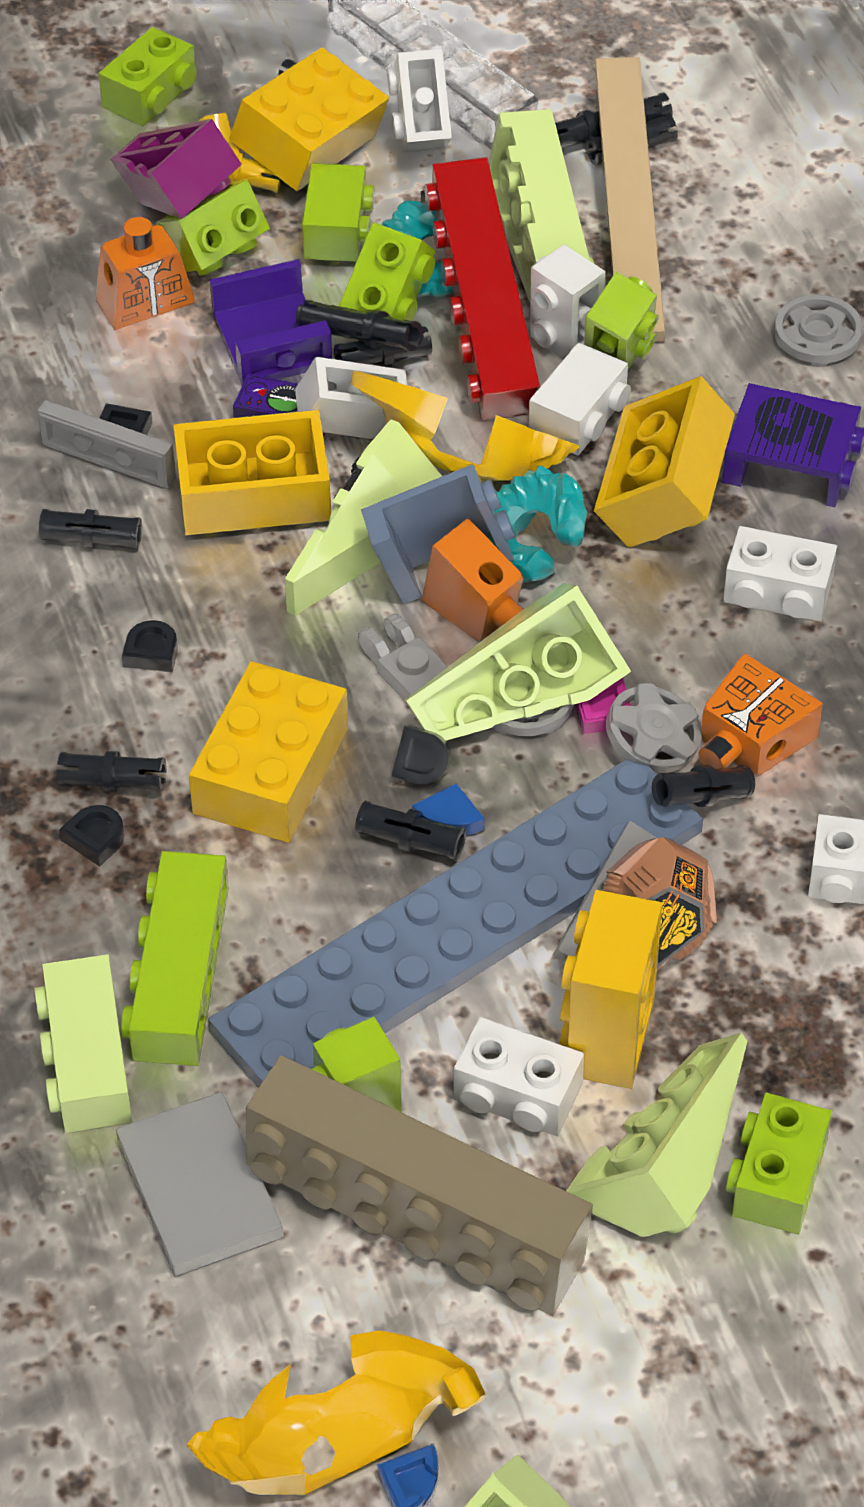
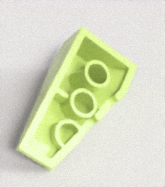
(344, 549)
(531, 664)
(671, 1147)

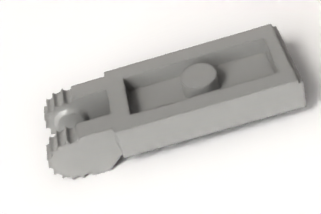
(407, 666)

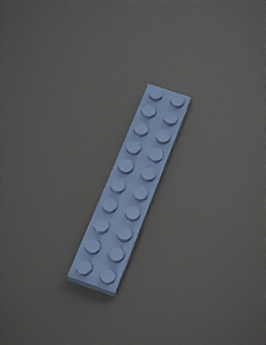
(449, 925)

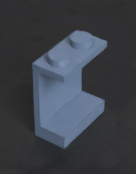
(413, 521)

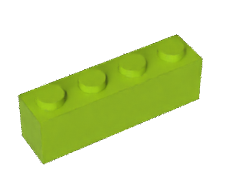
(177, 959)

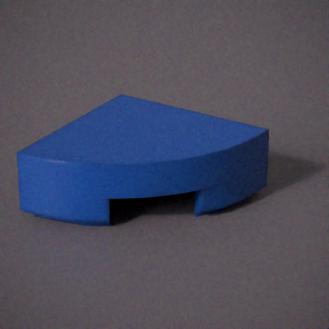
(452, 808)
(410, 1477)

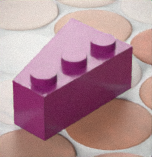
(177, 166)

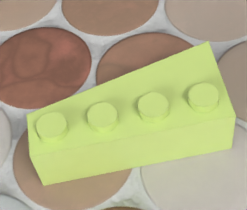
(533, 190)

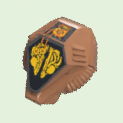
(678, 879)

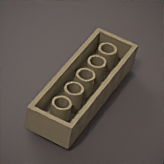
(417, 1185)

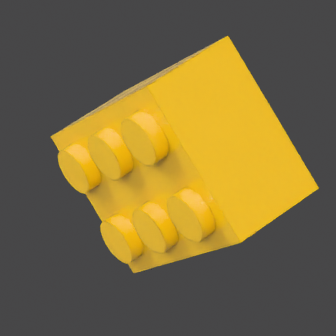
(308, 116)
(665, 462)
(252, 472)
(269, 751)
(611, 985)

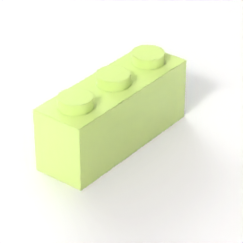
(83, 1044)

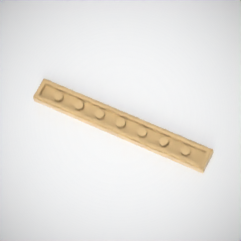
(628, 175)

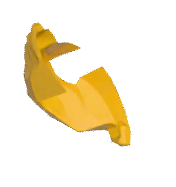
(510, 448)
(363, 1418)

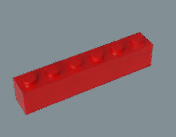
(483, 288)

